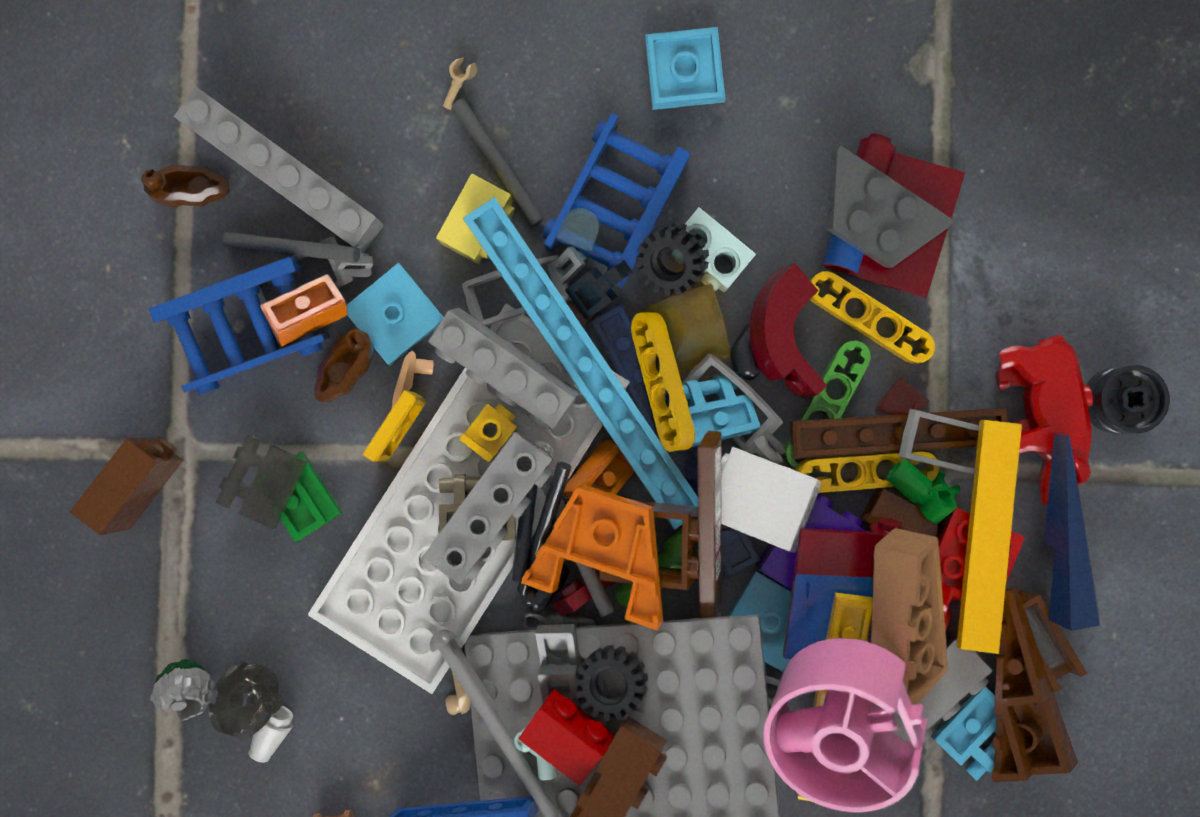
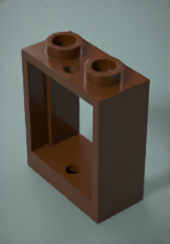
(672, 577)

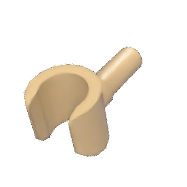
(458, 79)

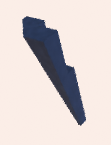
(1073, 587)

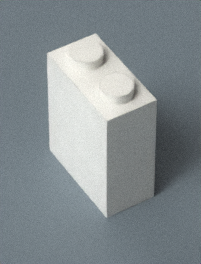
(765, 498)

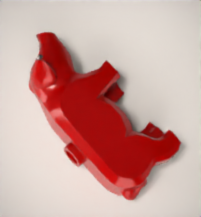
(1052, 402)

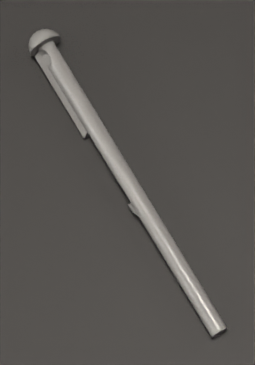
(487, 709)

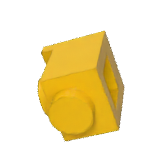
(483, 445)

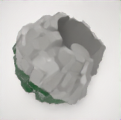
(183, 686)

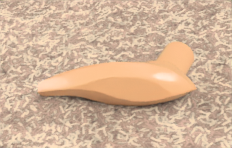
(409, 367)

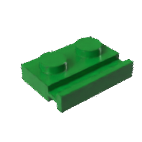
(309, 504)

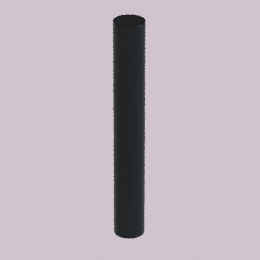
(523, 537)

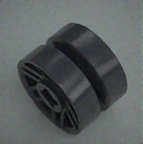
(1128, 399)

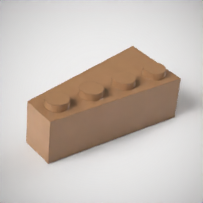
(910, 608)

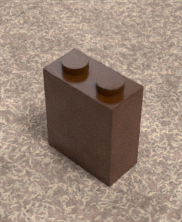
(127, 484)

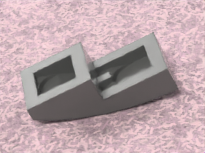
(558, 660)

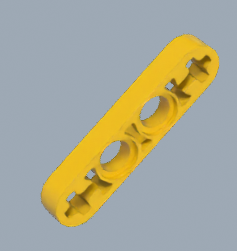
(872, 313)
(674, 432)
(866, 466)

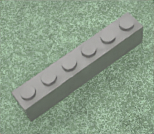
(279, 170)

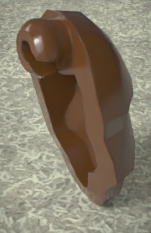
(184, 185)
(343, 365)

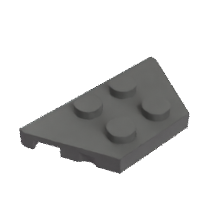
(878, 212)

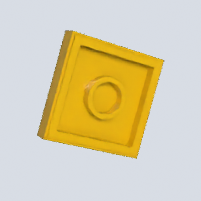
(395, 426)

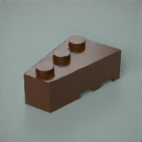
(622, 772)

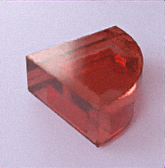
(901, 399)

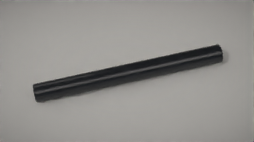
(548, 514)

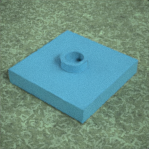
(685, 68)
(394, 314)
(772, 604)

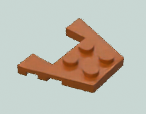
(610, 537)

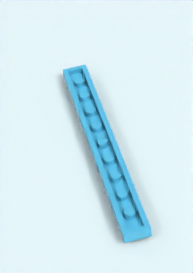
(579, 356)

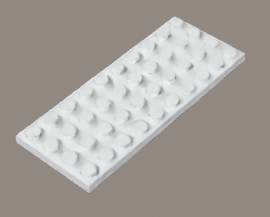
(383, 588)

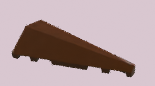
(1028, 720)

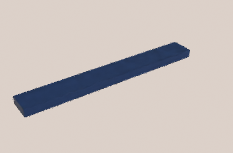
(616, 337)

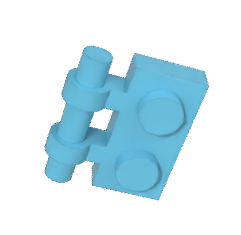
(730, 414)
(968, 730)

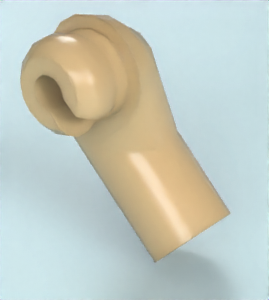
(459, 702)

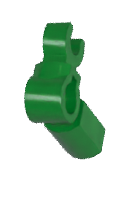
(934, 497)

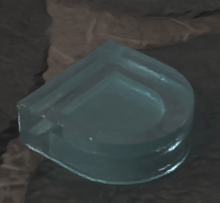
(579, 229)

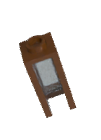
(1052, 644)

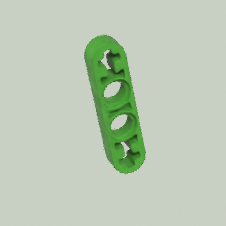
(825, 404)

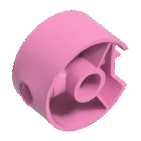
(846, 748)

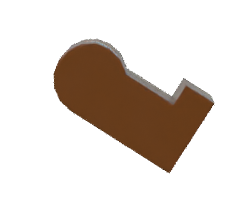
(888, 505)

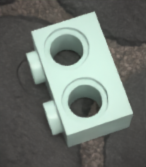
(719, 243)

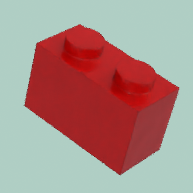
(567, 737)

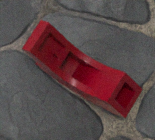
(773, 331)

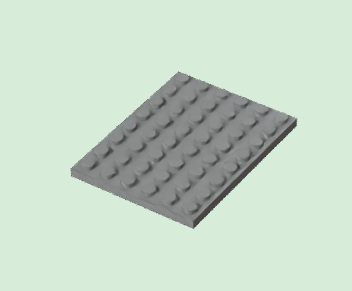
(700, 696)

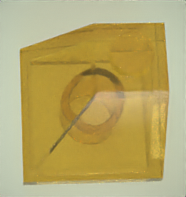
(693, 326)

